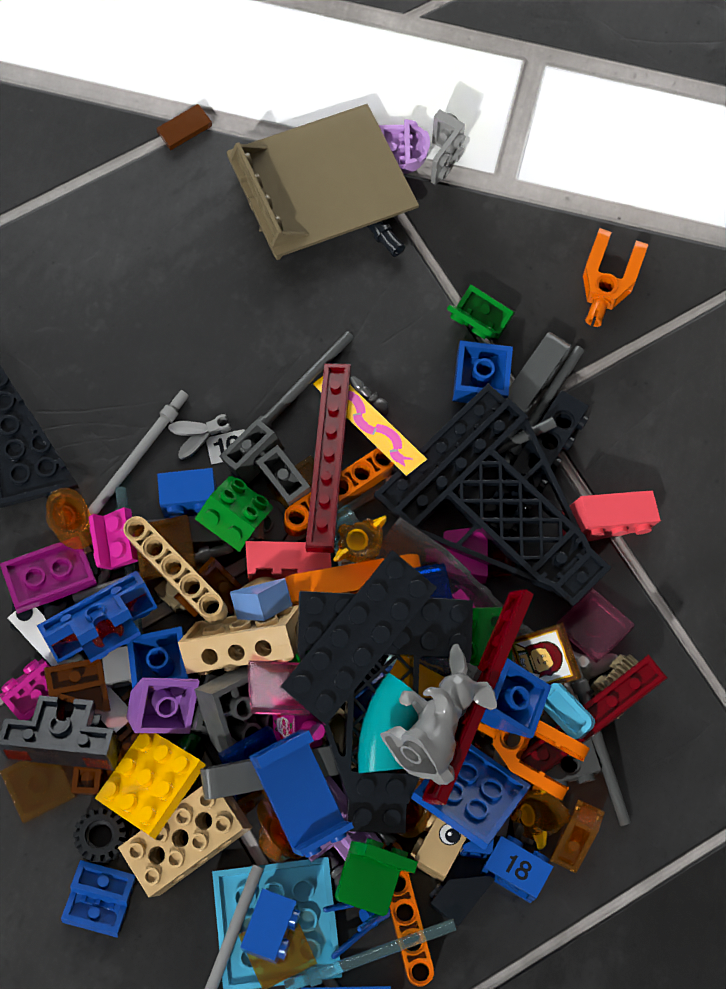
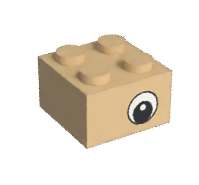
(438, 849)

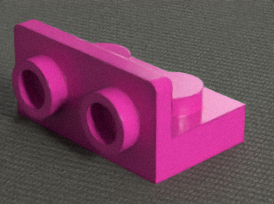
(109, 542)
(23, 693)

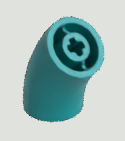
(381, 715)

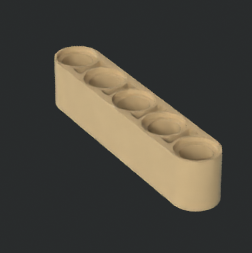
(169, 558)

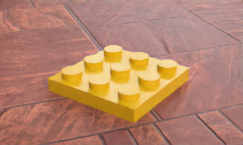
(150, 782)

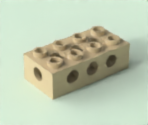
(238, 641)
(181, 859)

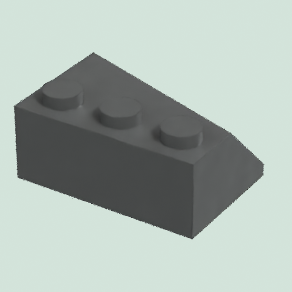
(228, 710)

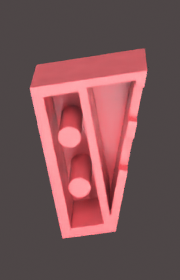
(615, 514)
(282, 559)

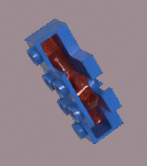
(99, 621)

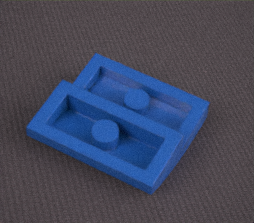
(98, 898)

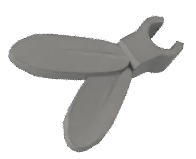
(199, 433)

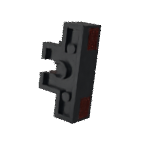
(61, 736)

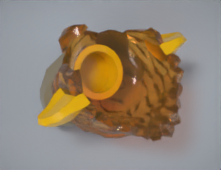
(360, 541)
(538, 817)

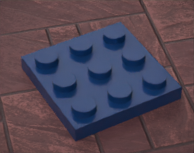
(480, 798)

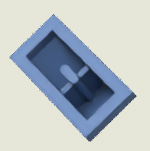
(261, 600)

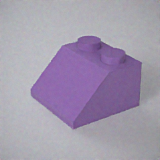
(162, 705)

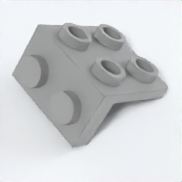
(449, 136)

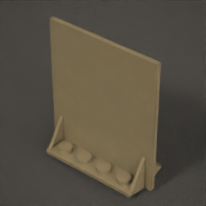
(321, 180)

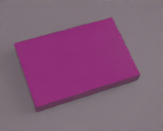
(47, 575)

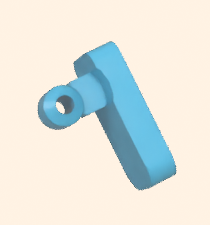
(568, 712)

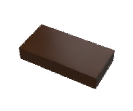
(184, 127)

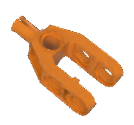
(618, 288)
(512, 755)

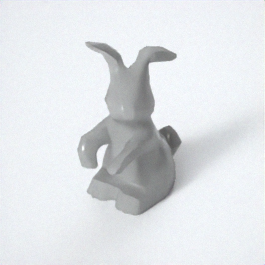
(430, 742)

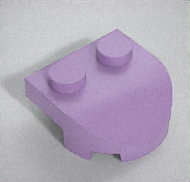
(408, 144)

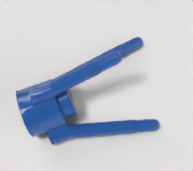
(369, 921)

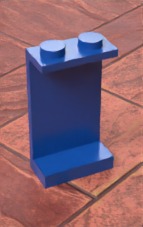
(300, 794)

